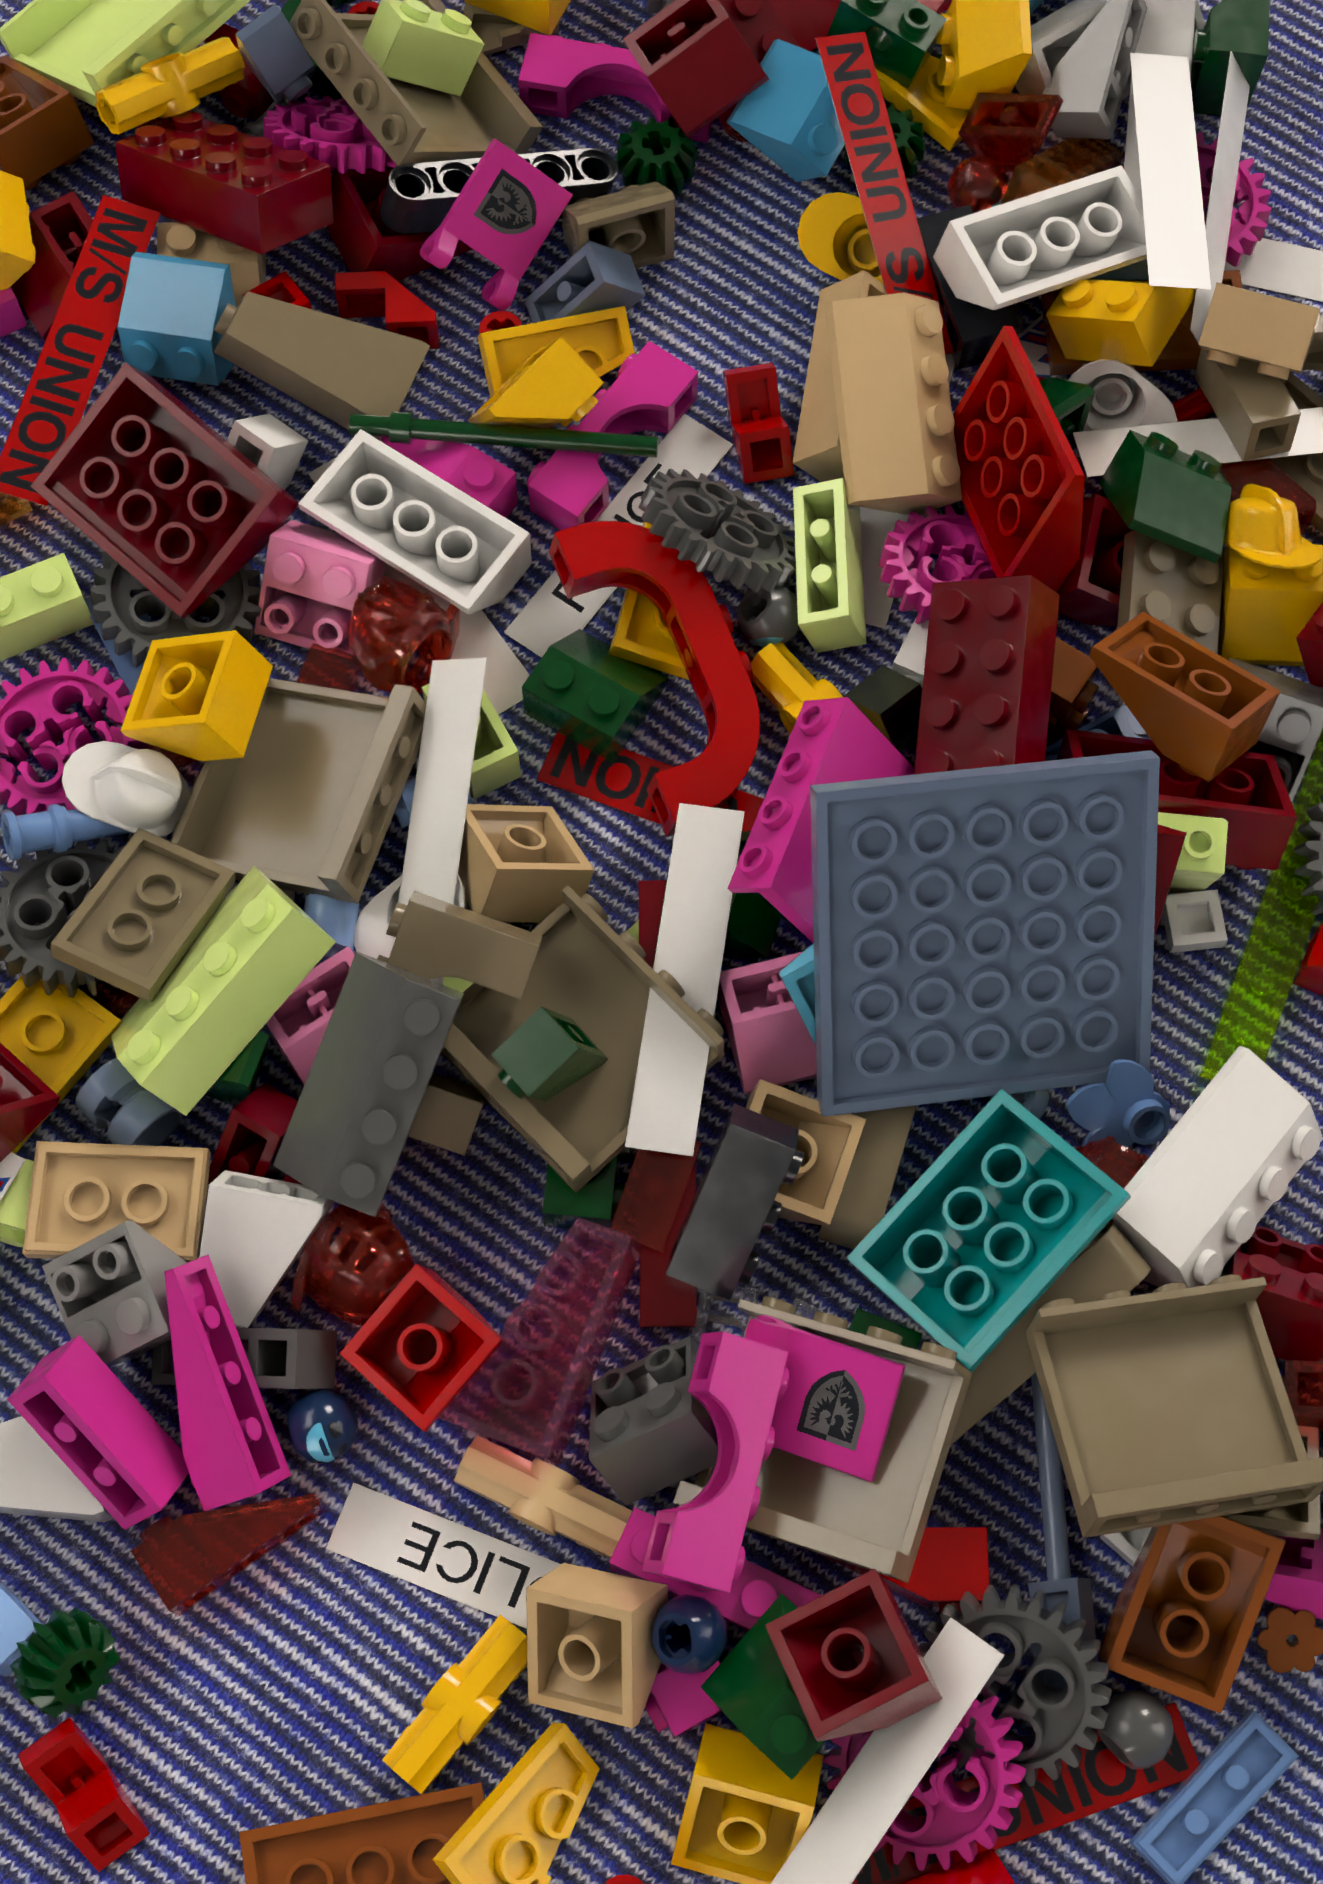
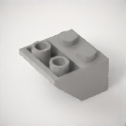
(115, 1292)

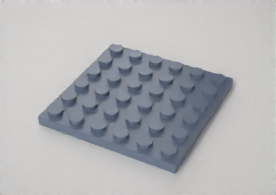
(982, 929)

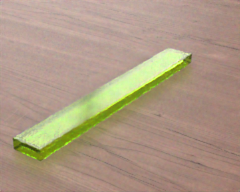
(1271, 946)

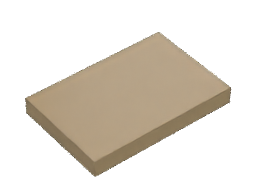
(95, 1187)

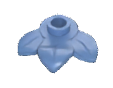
(1118, 1104)

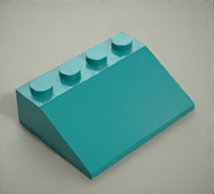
(987, 1229)

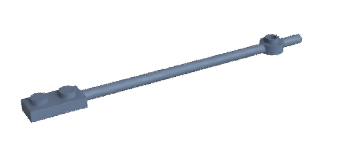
(1059, 1584)

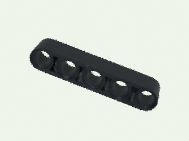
(423, 193)

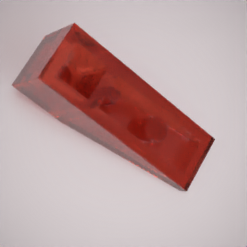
(209, 1548)

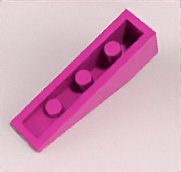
(220, 1408)

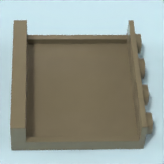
(407, 118)
(310, 788)
(605, 989)
(1169, 1406)
(840, 1513)

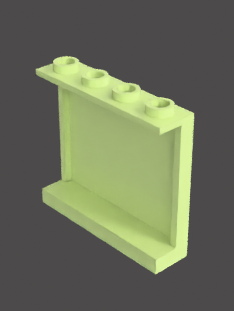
(105, 41)

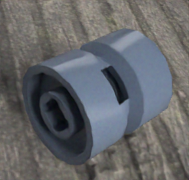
(126, 1108)

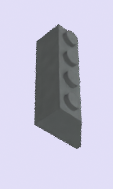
(367, 1083)

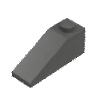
(276, 1358)

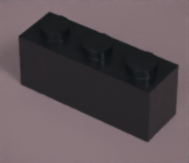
(969, 326)
(735, 1203)

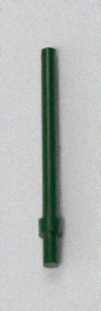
(403, 428)

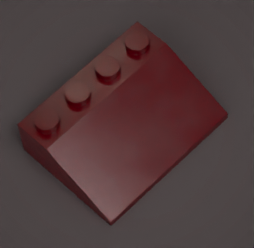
(162, 492)

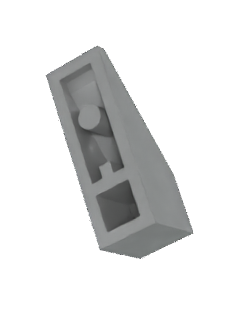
(1096, 72)

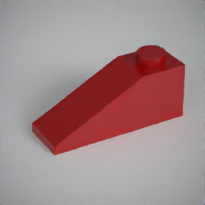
(945, 1567)

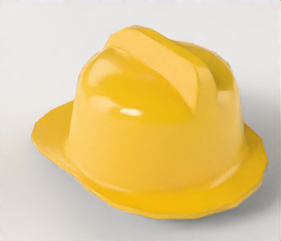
(837, 237)
(1268, 530)

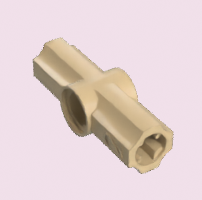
(542, 1496)

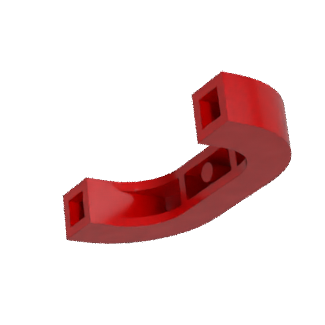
(701, 629)

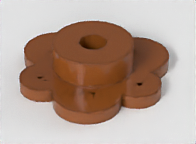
(1300, 1653)

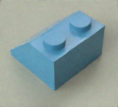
(792, 113)
(172, 317)

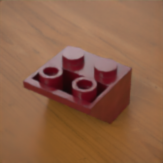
(695, 61)
(58, 238)
(1293, 1294)

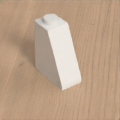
(255, 1236)
(38, 1481)

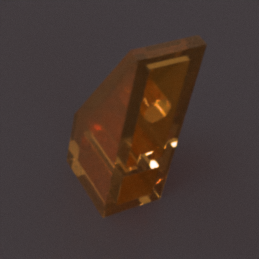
(1062, 164)

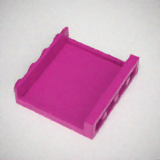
(826, 746)

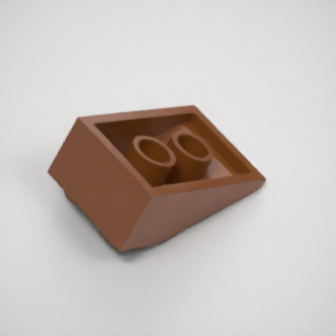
(37, 124)
(1185, 695)
(1191, 1607)

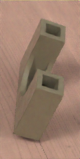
(1254, 406)
(451, 941)

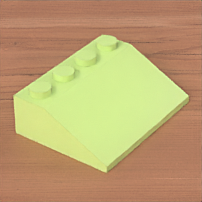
(220, 992)

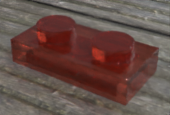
(653, 1196)

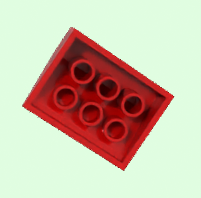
(1018, 469)

